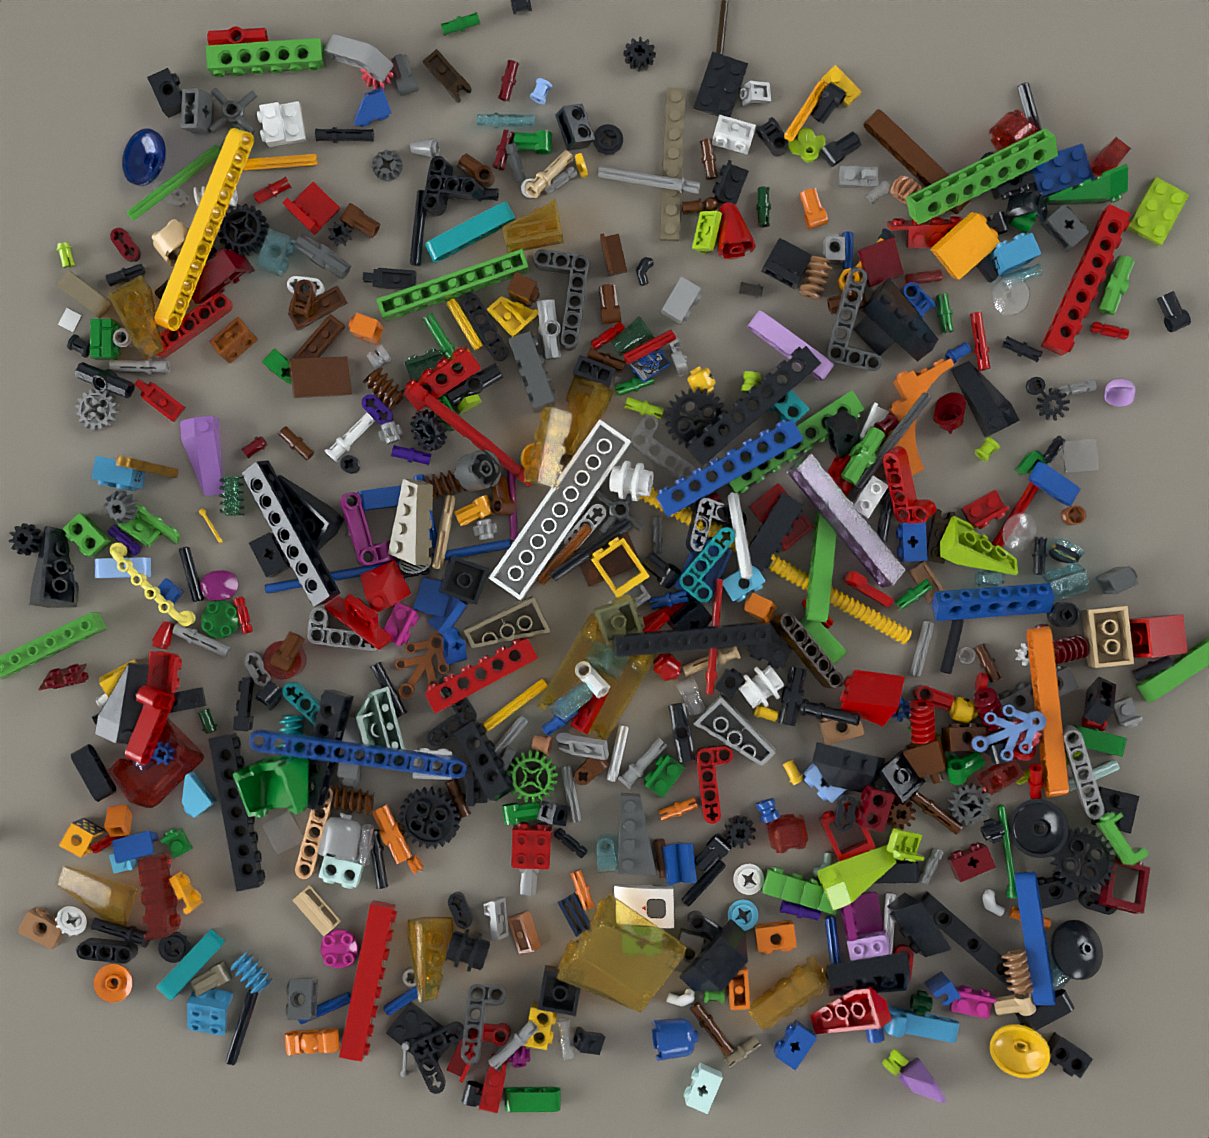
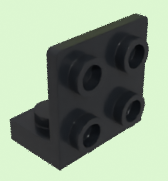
(786, 263)

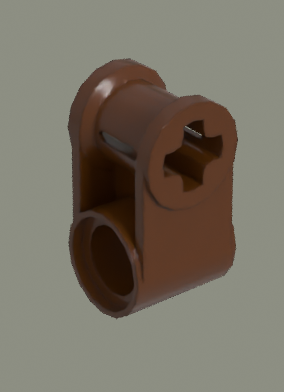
(302, 299)
(593, 767)

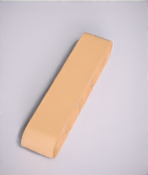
(313, 840)

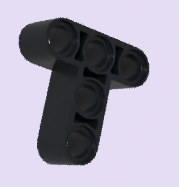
(447, 183)

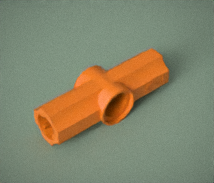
(391, 833)

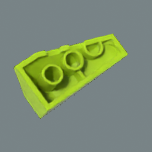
(968, 548)
(851, 877)

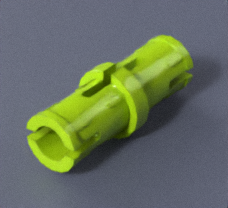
(644, 407)

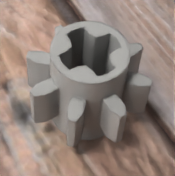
(390, 432)
(485, 529)

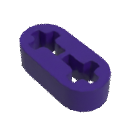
(380, 406)

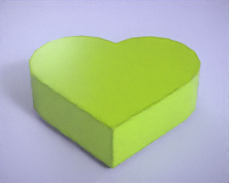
(468, 403)

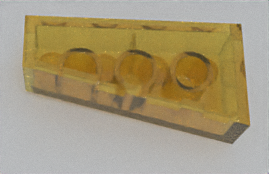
(137, 312)
(548, 448)

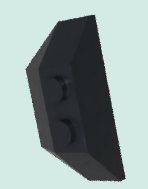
(847, 767)
(718, 960)

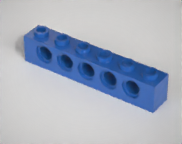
(992, 602)

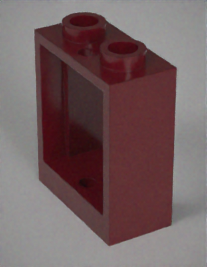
(1138, 906)

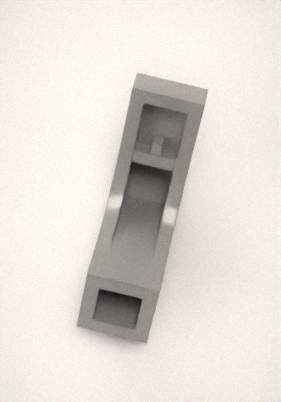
(350, 773)

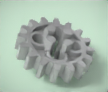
(95, 420)

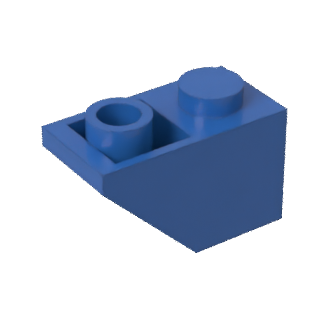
(372, 106)

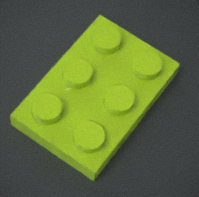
(1157, 211)

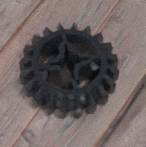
(246, 222)

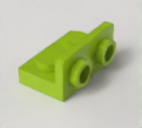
(706, 231)

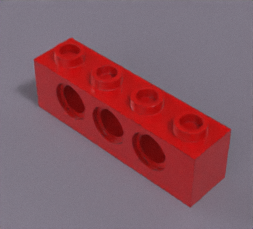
(454, 377)

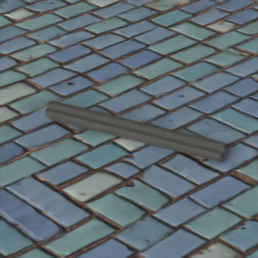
(894, 437)

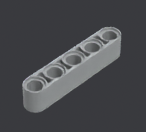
(1085, 780)

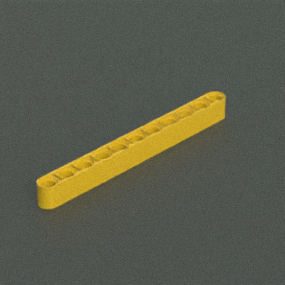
(204, 229)

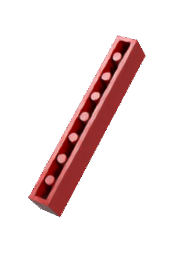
(367, 981)

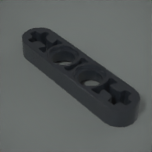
(486, 326)

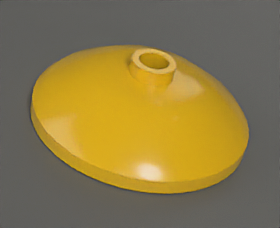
(1018, 1059)

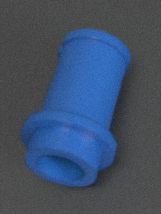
(958, 352)

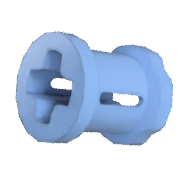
(541, 90)

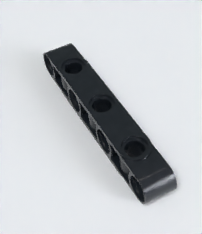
(962, 933)

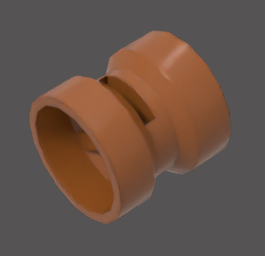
(1078, 515)

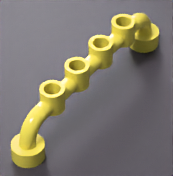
(118, 552)

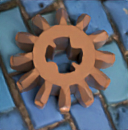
(904, 187)

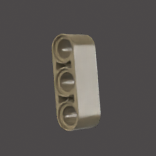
(84, 294)

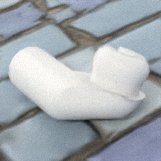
(990, 903)

